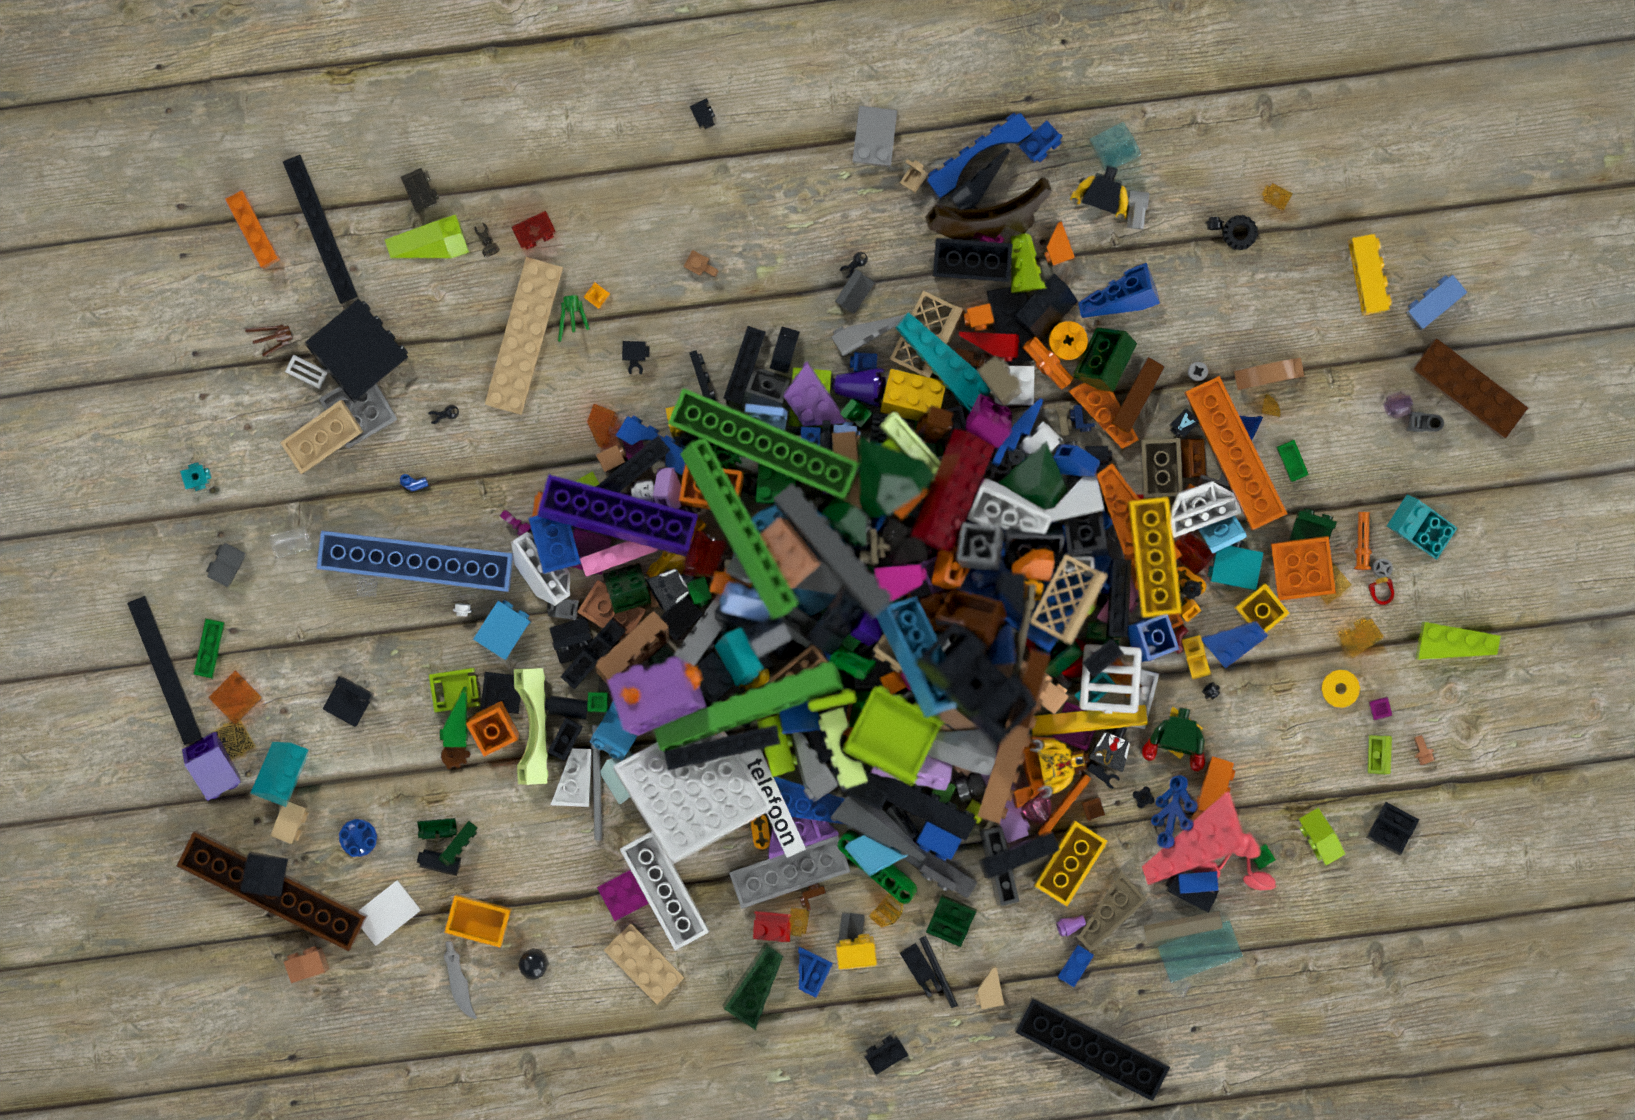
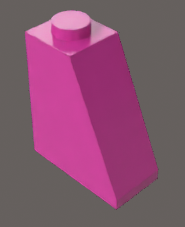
(900, 579)

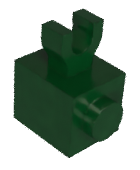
(1098, 634)

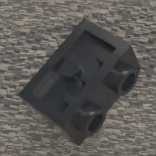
(886, 1054)

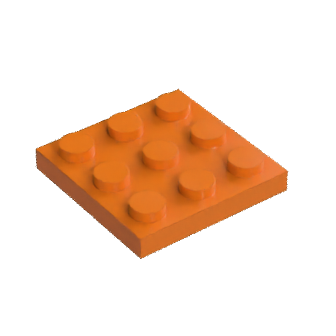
(1303, 568)

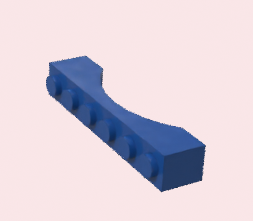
(1011, 132)

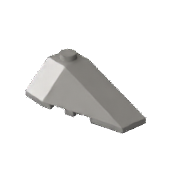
(855, 336)
(965, 749)
(815, 777)

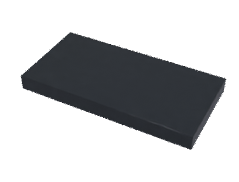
(1003, 307)

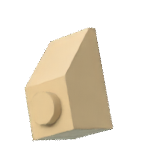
(989, 991)

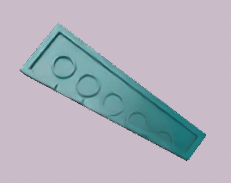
(946, 363)

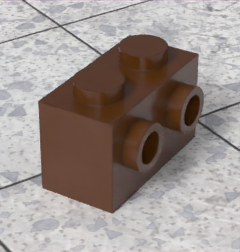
(934, 424)

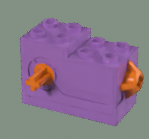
(656, 694)

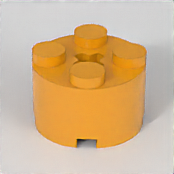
(1072, 330)

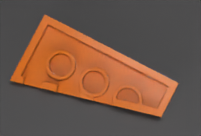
(1103, 409)

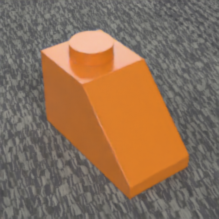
(1058, 248)
(1035, 565)

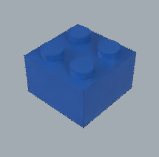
(1153, 637)
(938, 840)

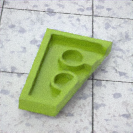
(1024, 270)

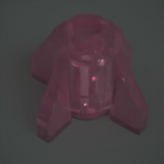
(1037, 808)

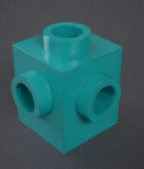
(189, 480)

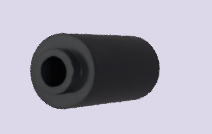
(567, 707)
(429, 860)

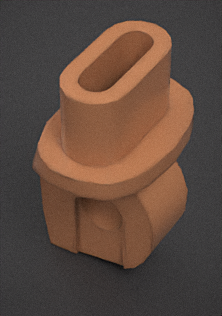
(1425, 755)

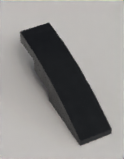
(593, 652)

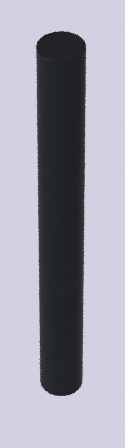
(938, 971)

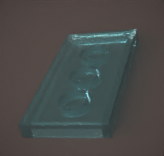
(1199, 952)

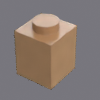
(612, 458)

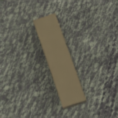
(1183, 927)

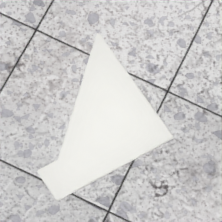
(1080, 500)

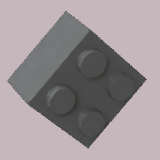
(980, 547)

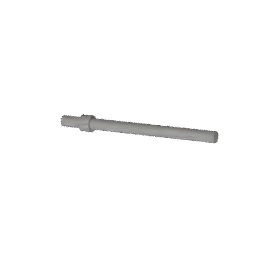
(597, 790)

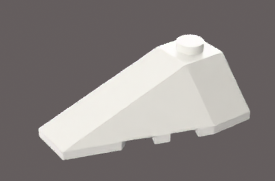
(1003, 508)

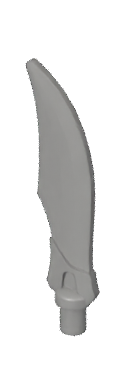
(458, 982)

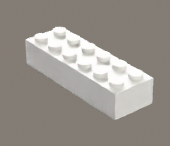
(664, 890)

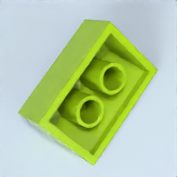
(779, 756)

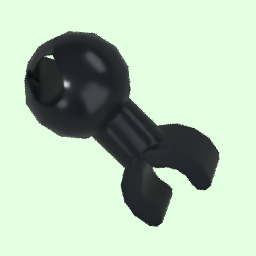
(857, 261)
(447, 413)

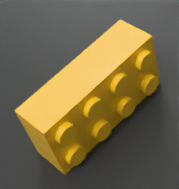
(1369, 275)
(1071, 863)

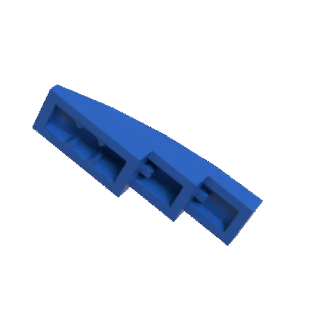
(1021, 427)

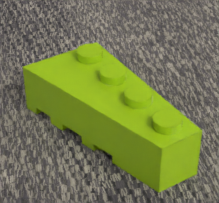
(1450, 642)

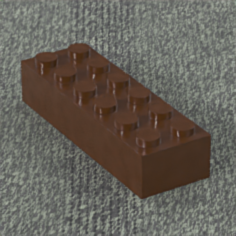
(1469, 389)

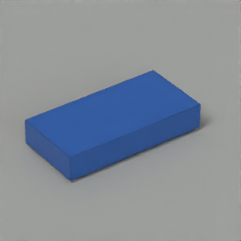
(1198, 882)

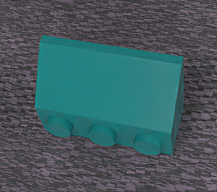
(280, 772)

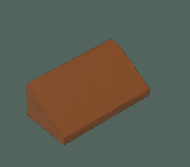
(1193, 458)

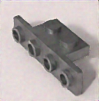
(945, 874)

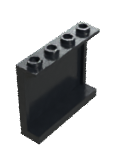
(356, 349)

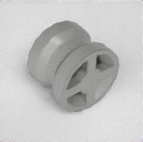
(1194, 372)
(1385, 566)

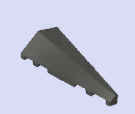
(876, 826)

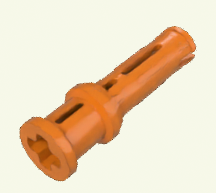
(1363, 517)

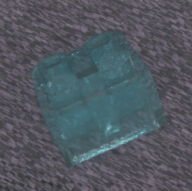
(1115, 146)

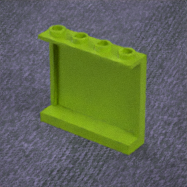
(893, 735)

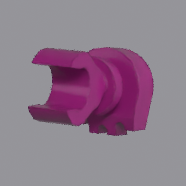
(516, 524)

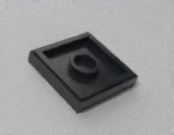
(499, 688)

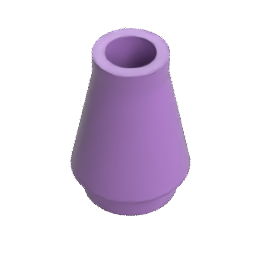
(1069, 925)

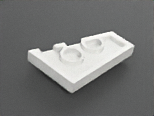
(575, 780)

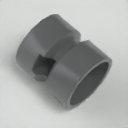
(970, 786)

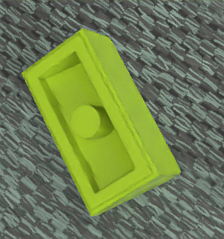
(1379, 754)

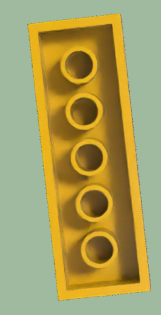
(1154, 557)

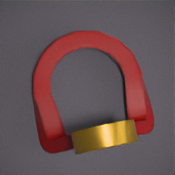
(1379, 581)

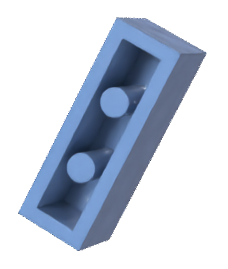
(1435, 301)
(743, 602)

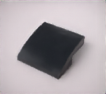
(1392, 828)

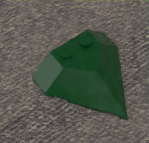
(889, 478)
(1037, 479)

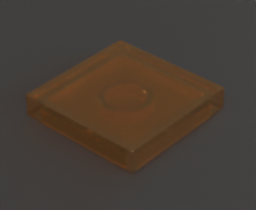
(235, 697)

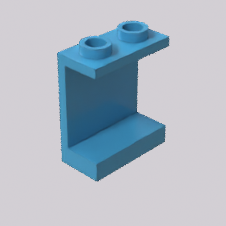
(502, 629)
(611, 735)

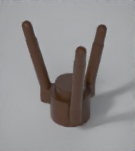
(282, 334)

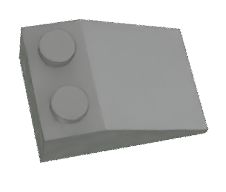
(874, 136)

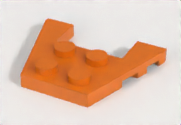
(1033, 773)

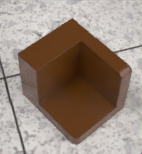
(1093, 808)

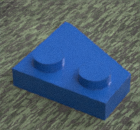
(812, 972)

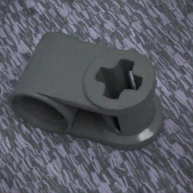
(1423, 422)

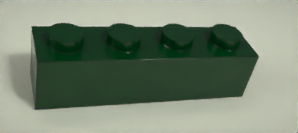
(458, 843)

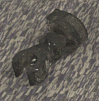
(491, 248)

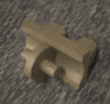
(871, 557)

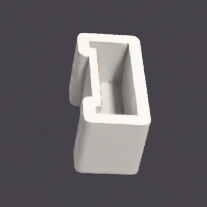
(1070, 567)

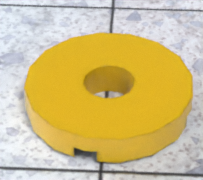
(1350, 694)

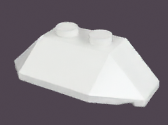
(1202, 507)
(550, 586)

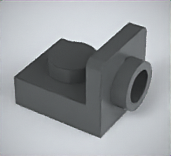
(564, 609)

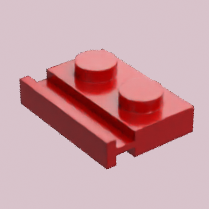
(772, 926)

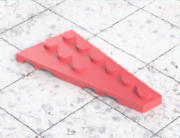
(1212, 837)

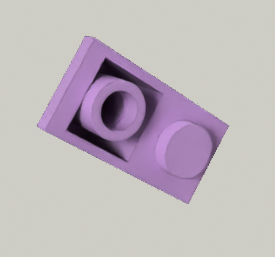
(667, 488)

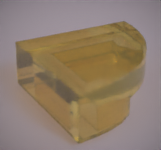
(1270, 406)

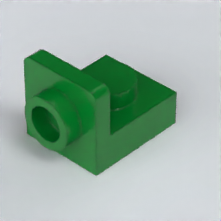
(857, 412)

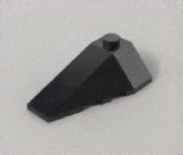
(972, 191)

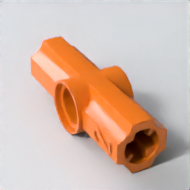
(1047, 362)

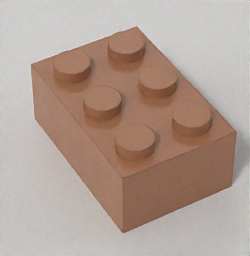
(789, 552)

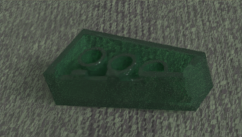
(754, 987)

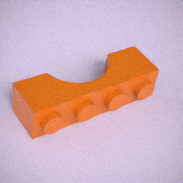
(252, 229)

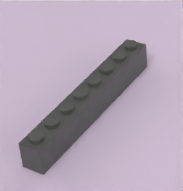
(832, 551)

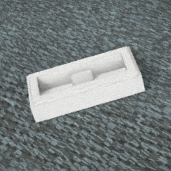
(321, 378)

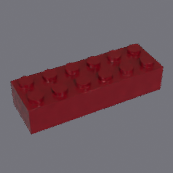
(953, 491)

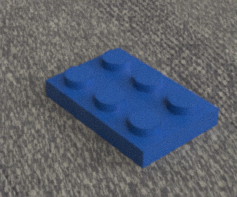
(554, 544)

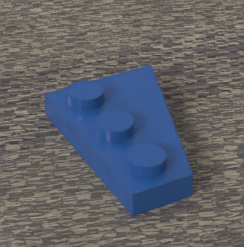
(1234, 643)

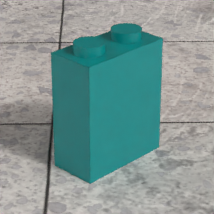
(1236, 567)
(739, 657)

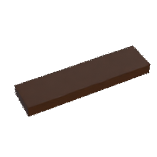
(1138, 395)
(1032, 680)

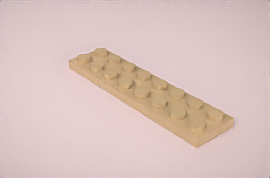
(524, 336)

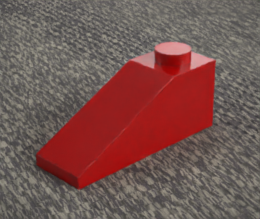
(996, 344)

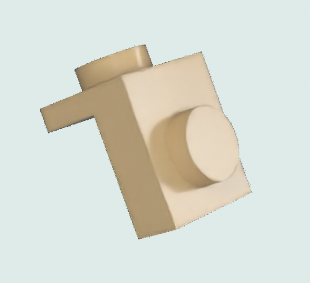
(914, 176)

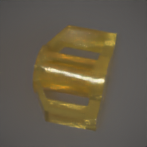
(887, 910)

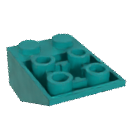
(1421, 526)

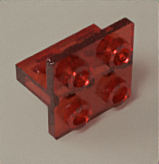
(703, 555)

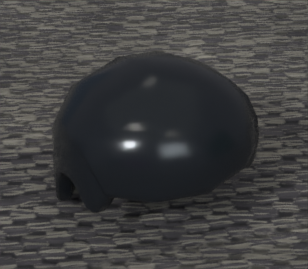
(533, 964)

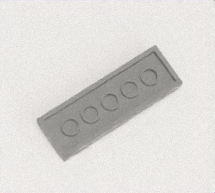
(784, 875)

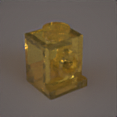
(1280, 203)
(801, 914)

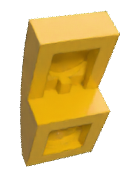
(1196, 657)

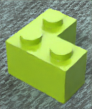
(1321, 837)

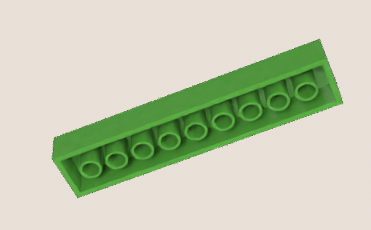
(764, 444)

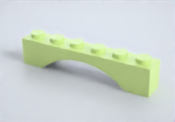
(533, 764)

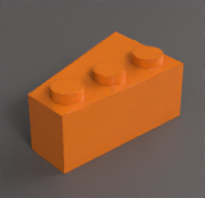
(947, 570)
(1214, 784)

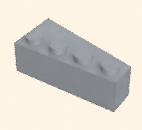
(702, 636)

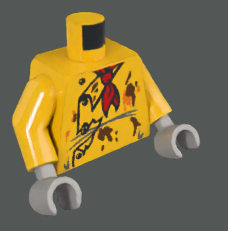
(1056, 765)

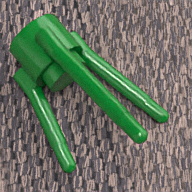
(571, 305)

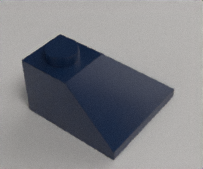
(1002, 647)

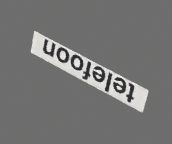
(779, 814)

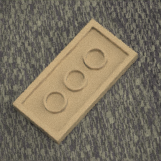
(321, 437)
(644, 963)

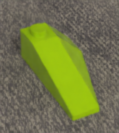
(434, 240)

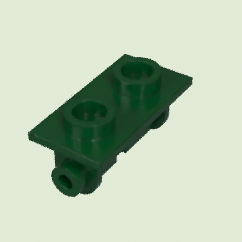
(443, 827)

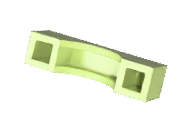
(850, 772)

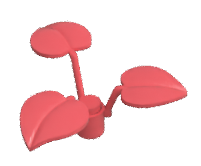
(1256, 880)

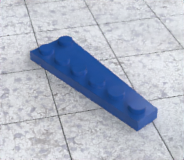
(801, 807)

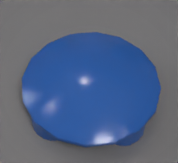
(358, 837)

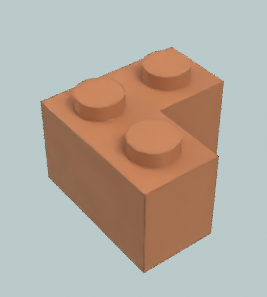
(306, 965)

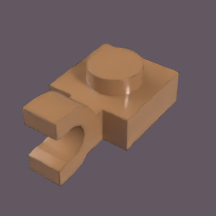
(698, 263)

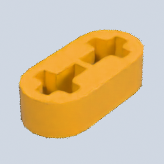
(1193, 577)
(755, 832)

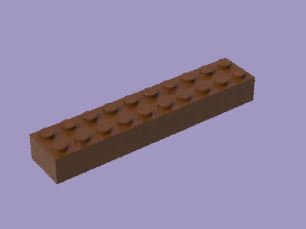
(298, 903)

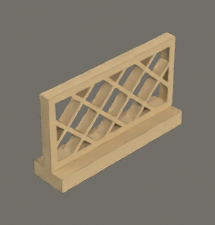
(946, 335)
(1083, 606)

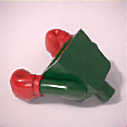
(1180, 736)

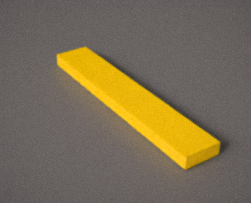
(1087, 721)

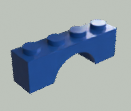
(633, 431)

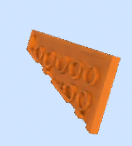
(1116, 495)

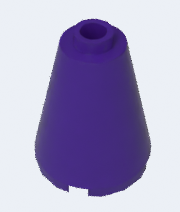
(862, 386)

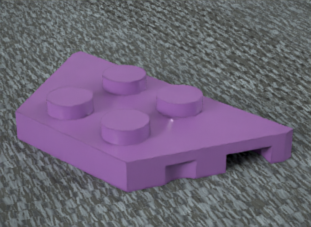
(811, 399)
(810, 832)

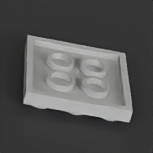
(370, 411)

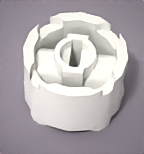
(1038, 437)

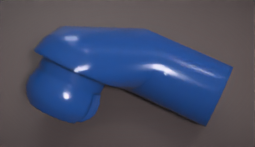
(412, 484)

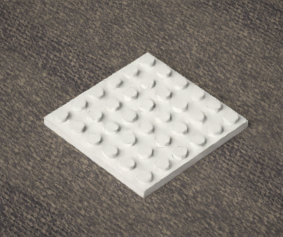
(694, 802)

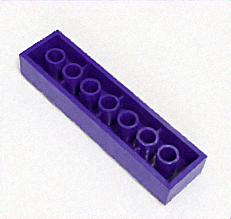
(617, 515)

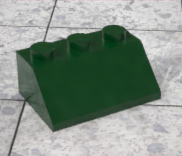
(1105, 358)

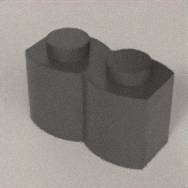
(226, 564)

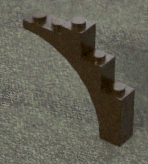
(990, 221)

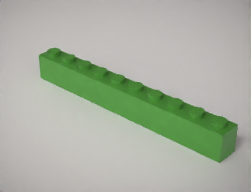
(739, 528)
(749, 707)

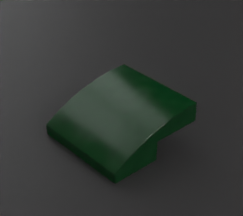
(951, 920)

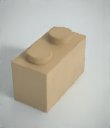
(289, 822)

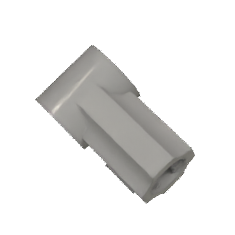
(1137, 206)

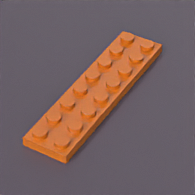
(1235, 453)

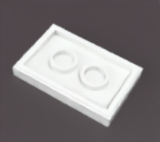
(388, 912)

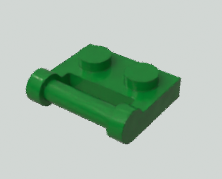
(852, 663)

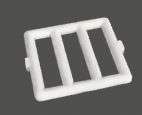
(1133, 690)

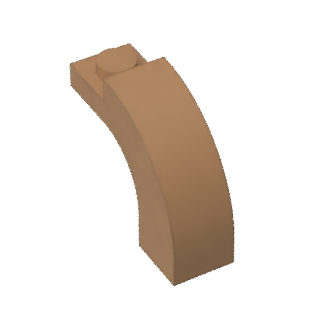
(1269, 373)

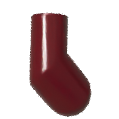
(1179, 633)

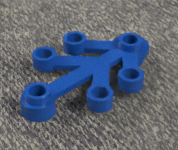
(1177, 789)

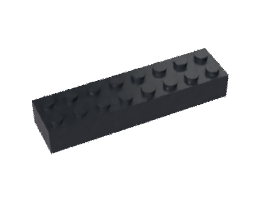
(1092, 1048)

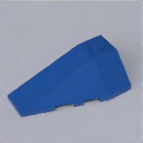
(1128, 294)

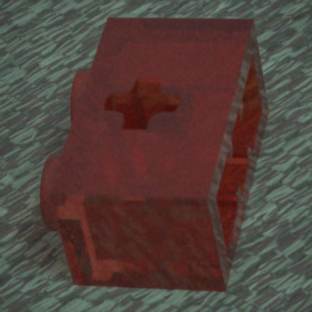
(540, 221)
(1194, 552)

